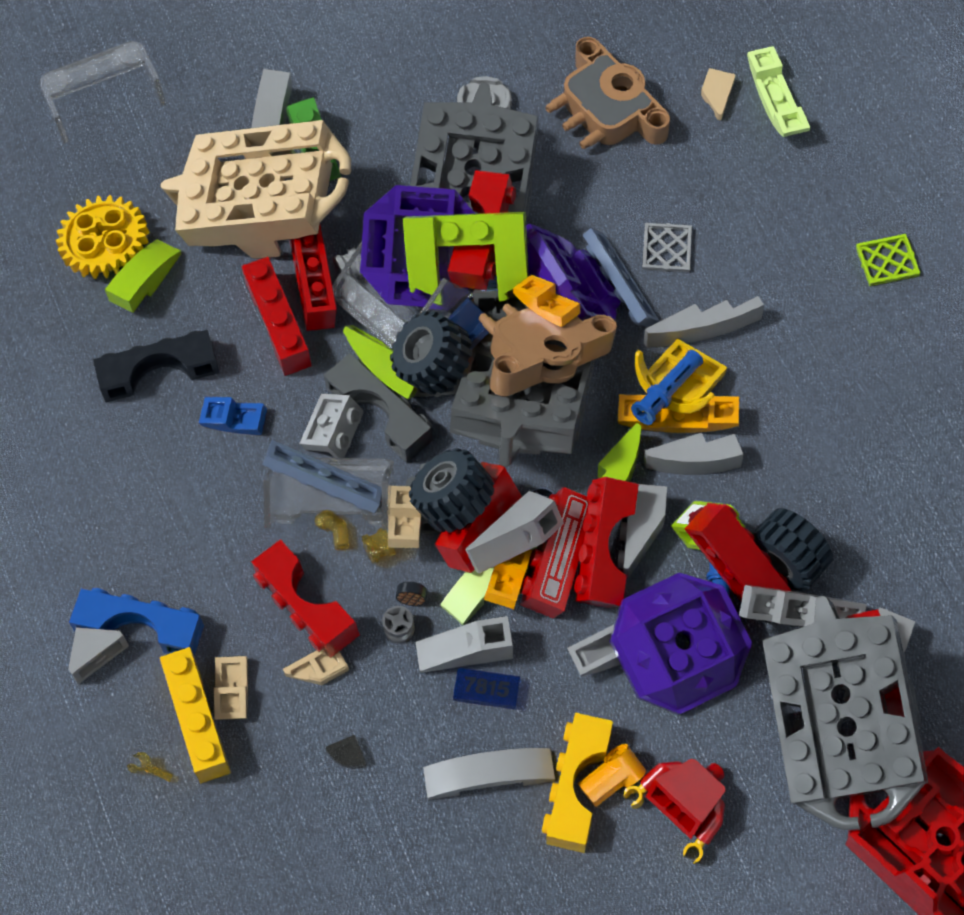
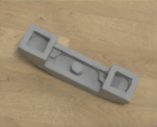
(488, 770)

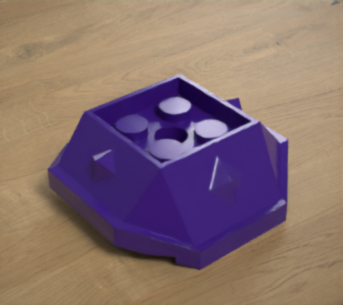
(384, 245)
(572, 271)
(653, 661)

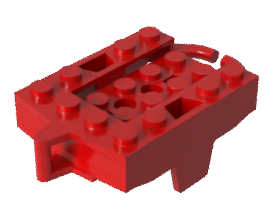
(937, 866)

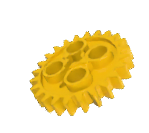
(101, 236)

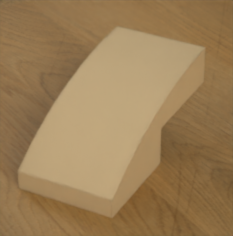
(404, 520)
(231, 688)

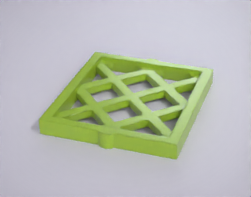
(894, 249)

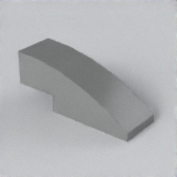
(272, 99)
(695, 456)
(594, 653)

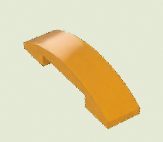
(718, 414)

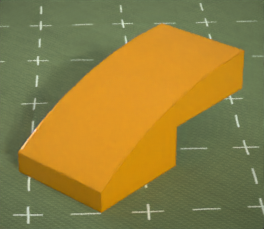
(542, 299)
(507, 580)

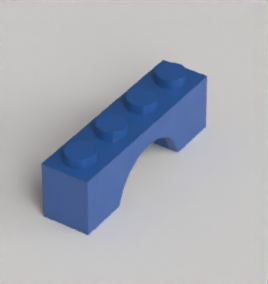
(104, 611)

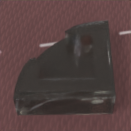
(347, 753)

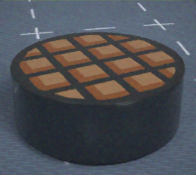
(411, 593)

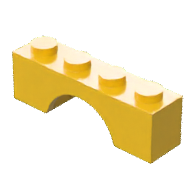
(194, 715)
(587, 744)

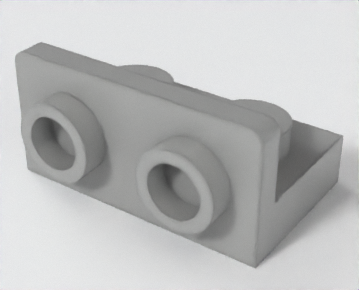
(332, 425)

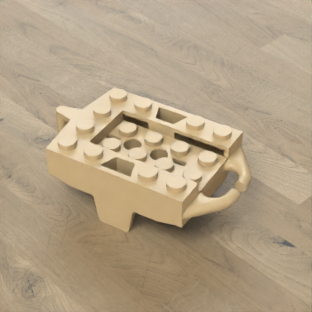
(258, 201)

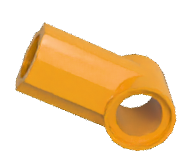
(619, 770)

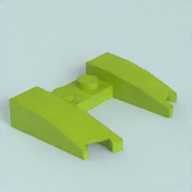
(503, 230)

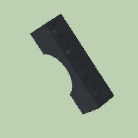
(122, 371)

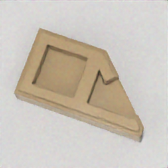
(717, 90)
(317, 668)

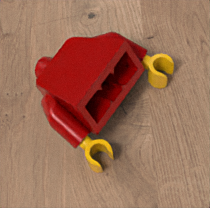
(687, 797)

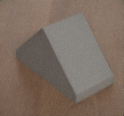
(93, 650)

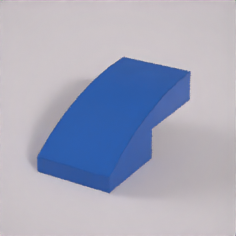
(233, 417)

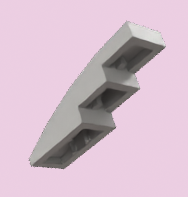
(693, 325)
(789, 606)

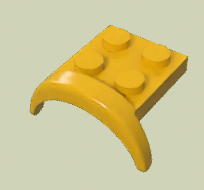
(695, 391)

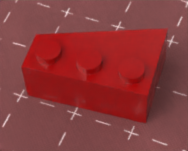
(454, 544)

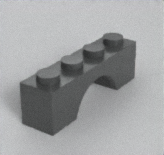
(405, 431)

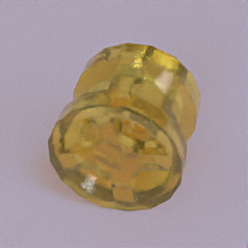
(377, 545)

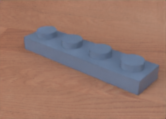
(615, 271)
(322, 476)

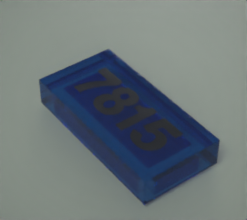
(486, 688)

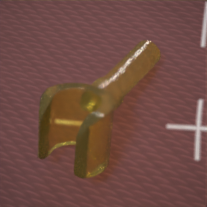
(148, 767)

